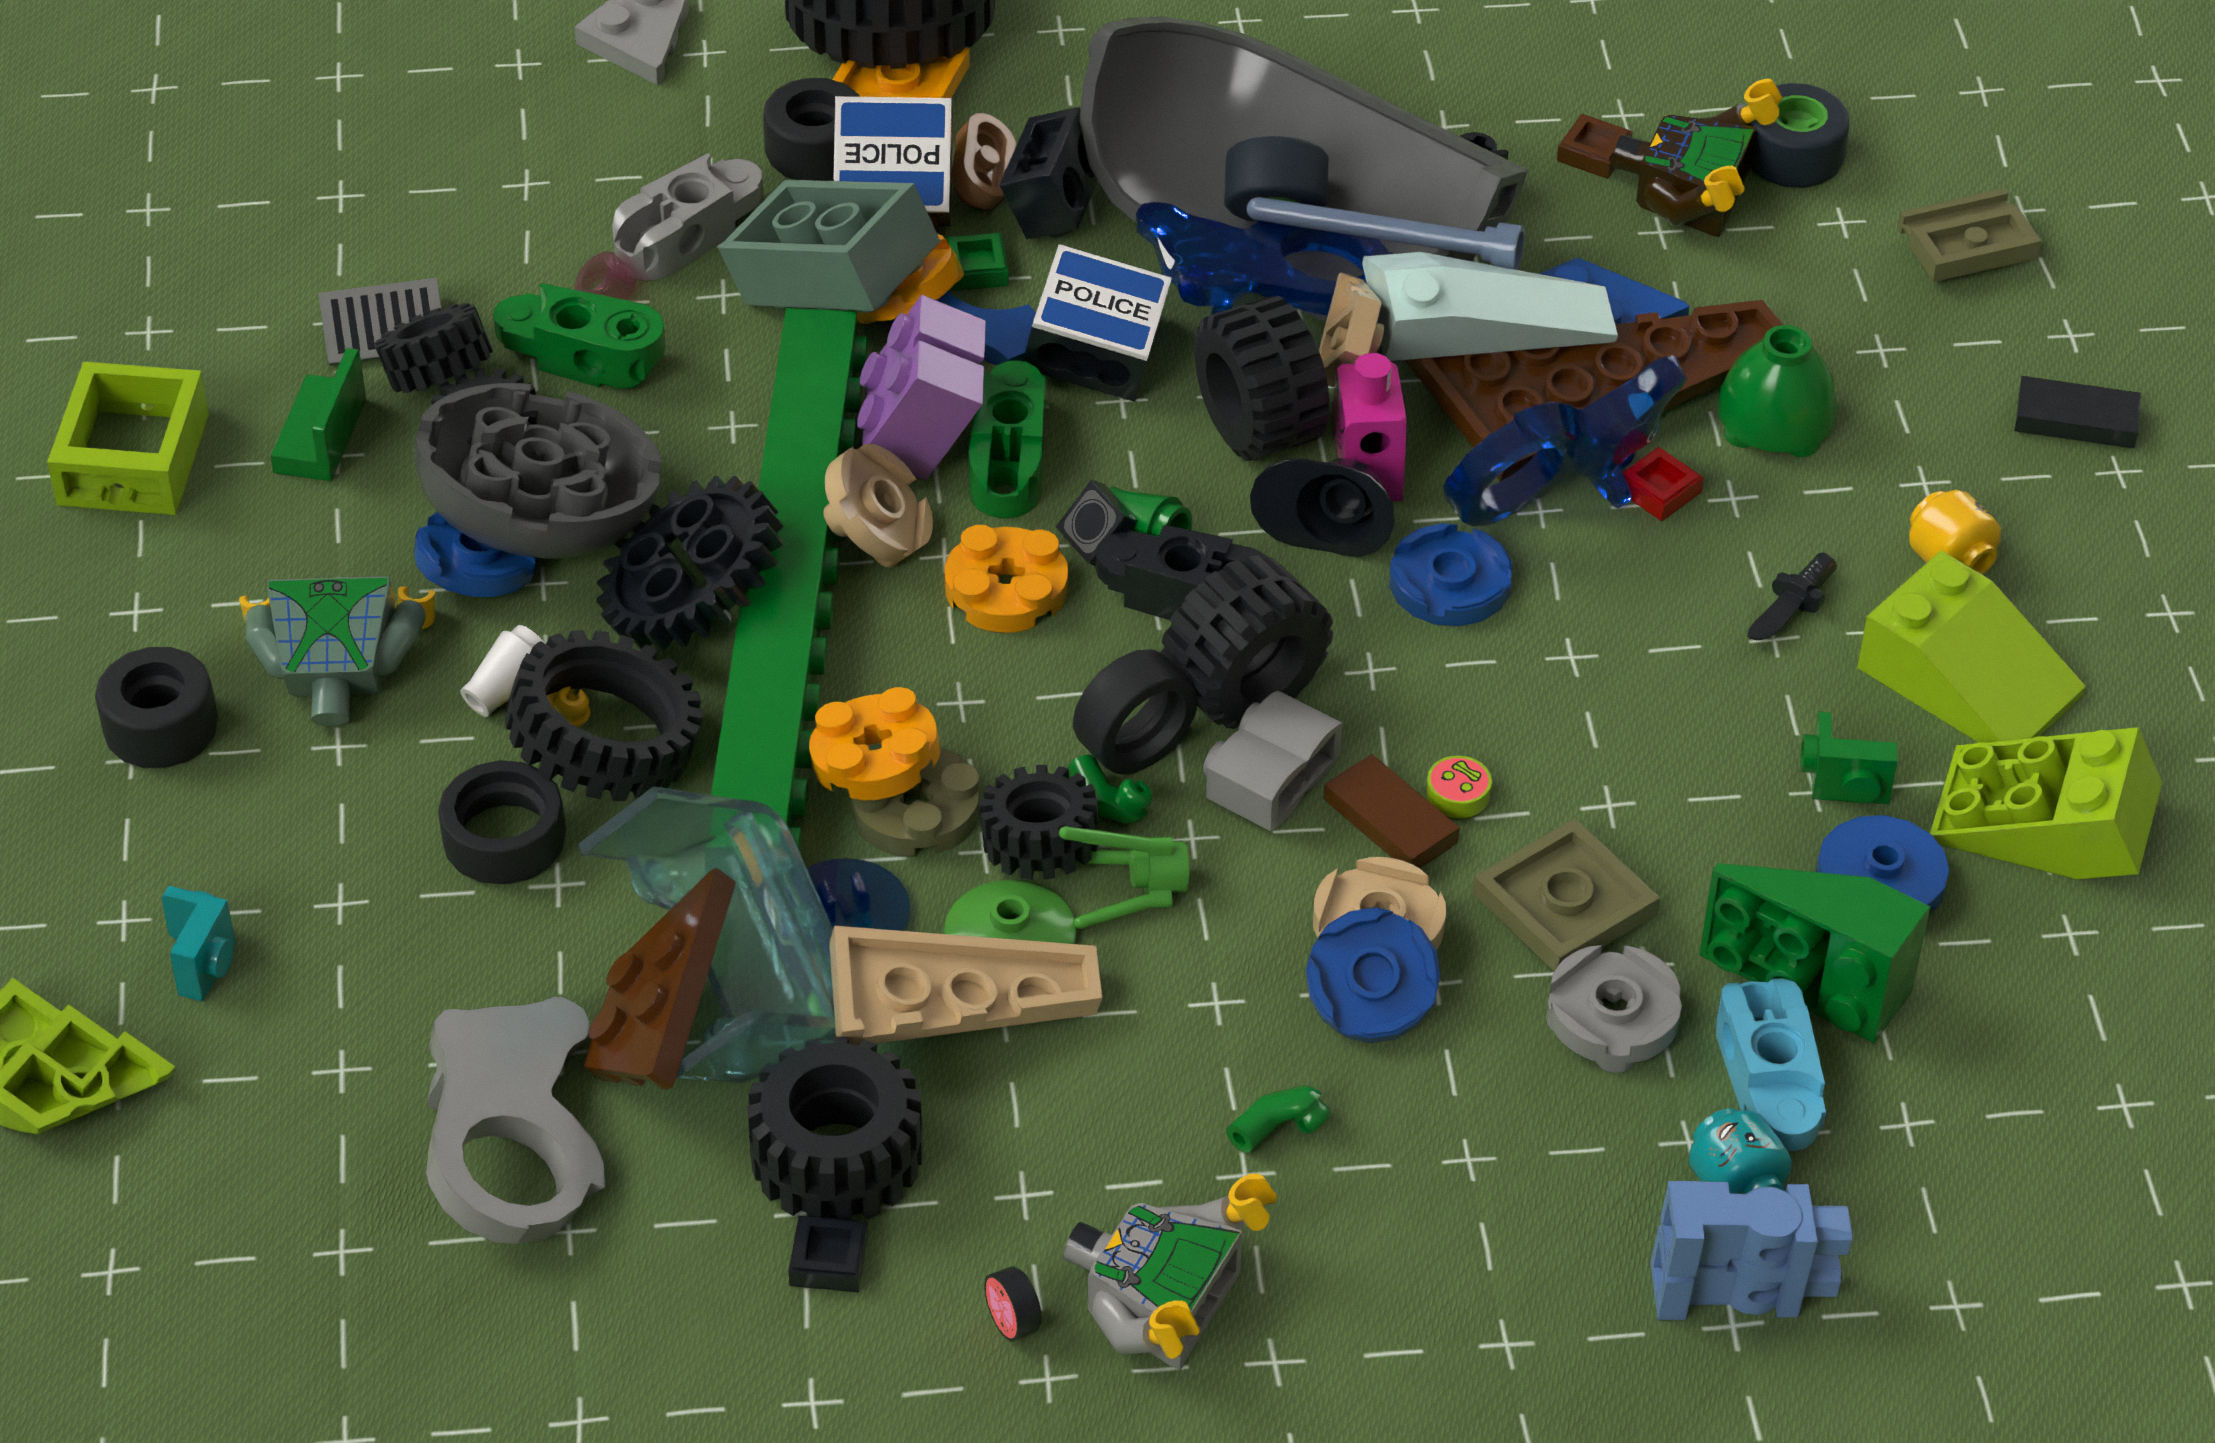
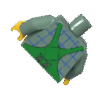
(334, 637)

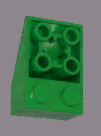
(1834, 935)

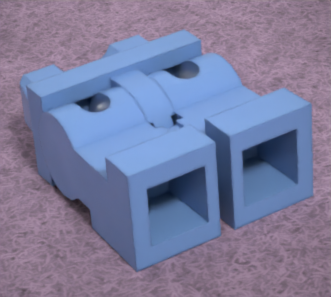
(1745, 1249)

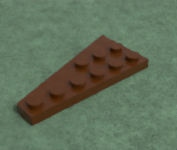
(1489, 388)

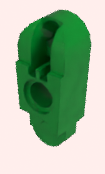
(583, 335)
(1008, 441)

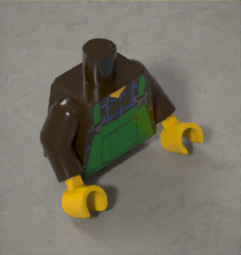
(1700, 164)

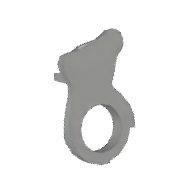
(498, 1082)

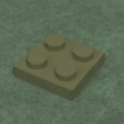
(1565, 894)

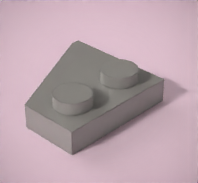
(634, 34)

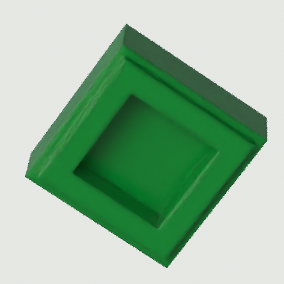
(981, 260)

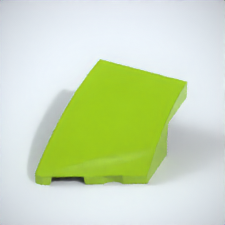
(64, 1063)

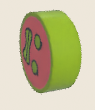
(1459, 786)

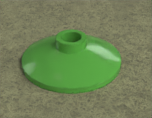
(1012, 912)

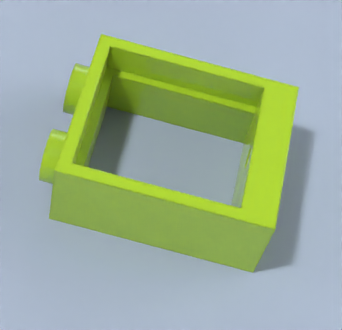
(150, 480)

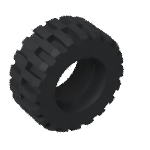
(889, 29)

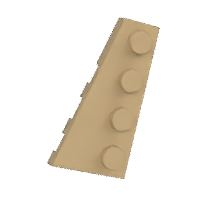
(943, 984)

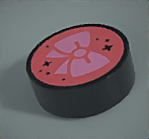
(1012, 1303)

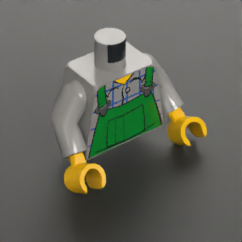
(1167, 1268)

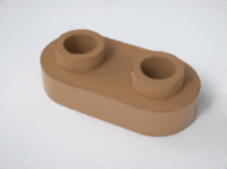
(980, 160)

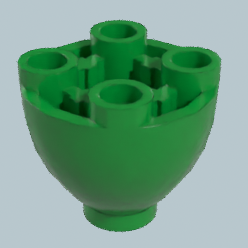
(1779, 395)

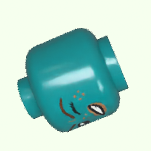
(1739, 1151)

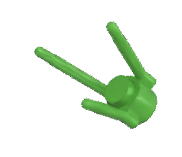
(1153, 863)

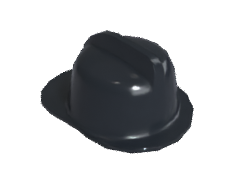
(1324, 505)

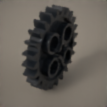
(726, 535)

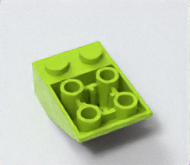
(2053, 802)

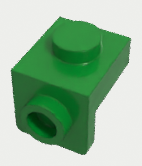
(1847, 767)

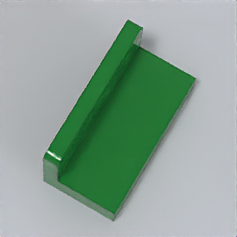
(321, 422)

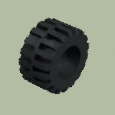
(1262, 378)
(1247, 637)
(829, 1087)

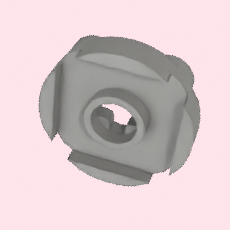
(1608, 1035)

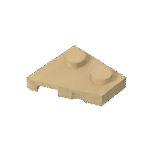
(1350, 325)

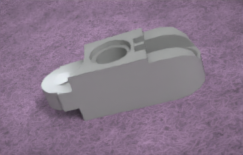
(684, 215)

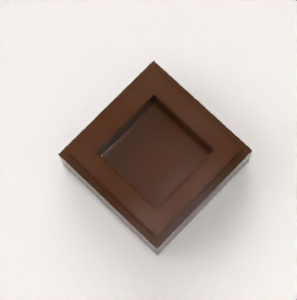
(1591, 145)

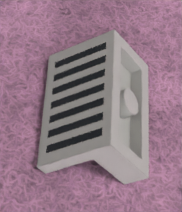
(363, 314)

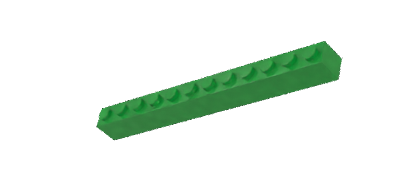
(779, 632)

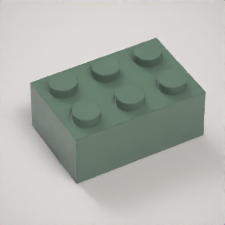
(830, 245)

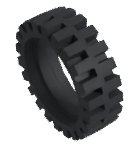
(596, 760)

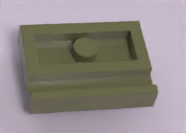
(1969, 235)

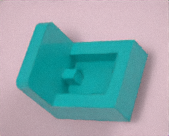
(203, 939)

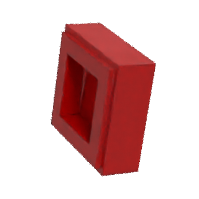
(1662, 483)

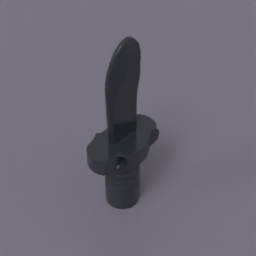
(1794, 593)

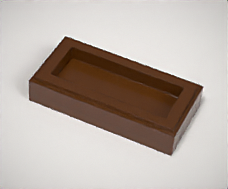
(1391, 812)

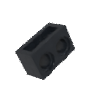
(1049, 175)

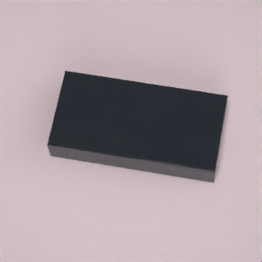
(2078, 412)

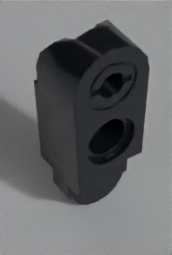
(1165, 568)

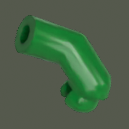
(1119, 804)
(1274, 1109)

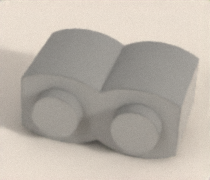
(1272, 759)

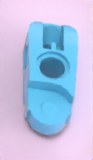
(1773, 1057)

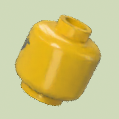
(1956, 526)

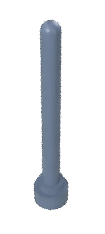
(1498, 245)

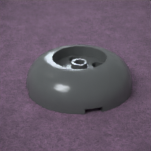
(538, 488)

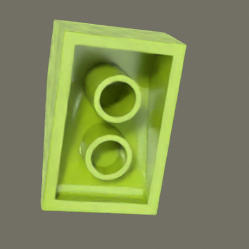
(1967, 655)

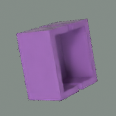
(924, 384)

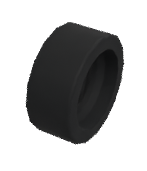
(1117, 693)
(507, 858)

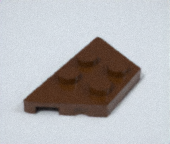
(659, 989)

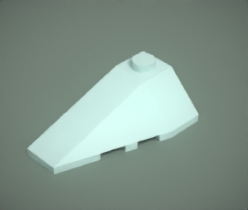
(1470, 307)

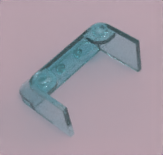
(775, 938)

